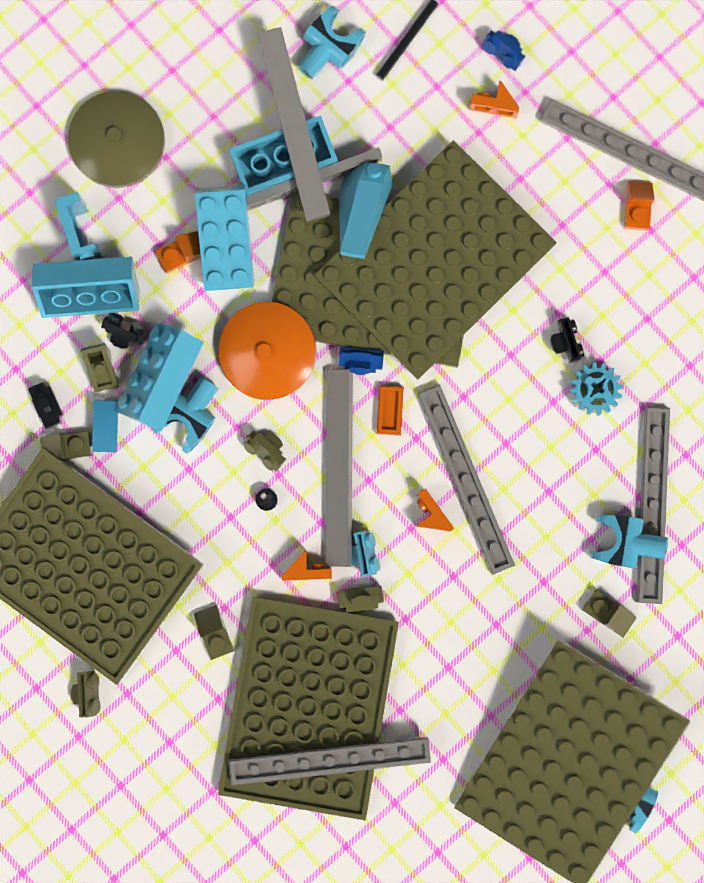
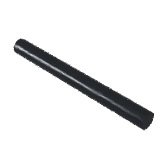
(407, 39)

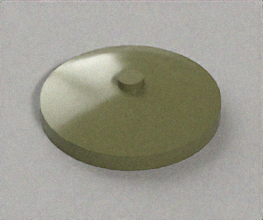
(116, 139)

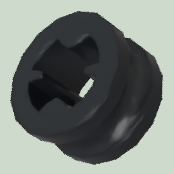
(274, 499)

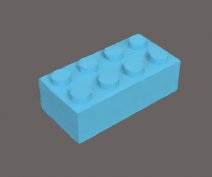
(267, 161)
(224, 237)
(85, 287)
(159, 376)

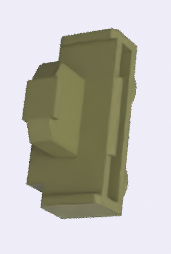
(266, 448)
(360, 598)
(86, 694)

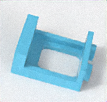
(68, 208)

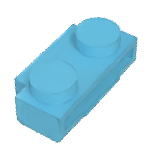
(364, 553)

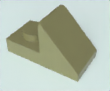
(99, 367)
(68, 445)
(609, 613)
(213, 631)

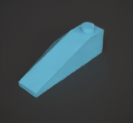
(361, 206)

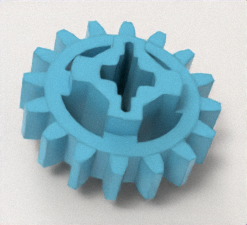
(604, 395)

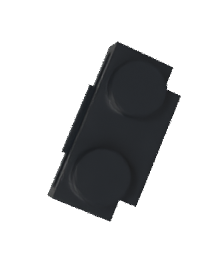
(123, 332)
(566, 341)
(46, 405)

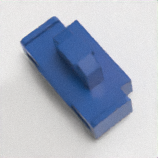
(505, 48)
(361, 360)

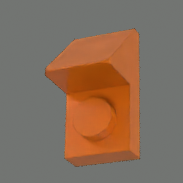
(502, 105)
(638, 205)
(180, 252)
(437, 519)
(299, 571)

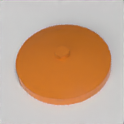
(267, 350)

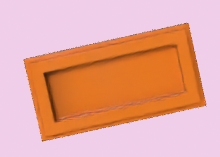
(390, 410)

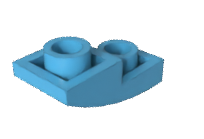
(105, 425)

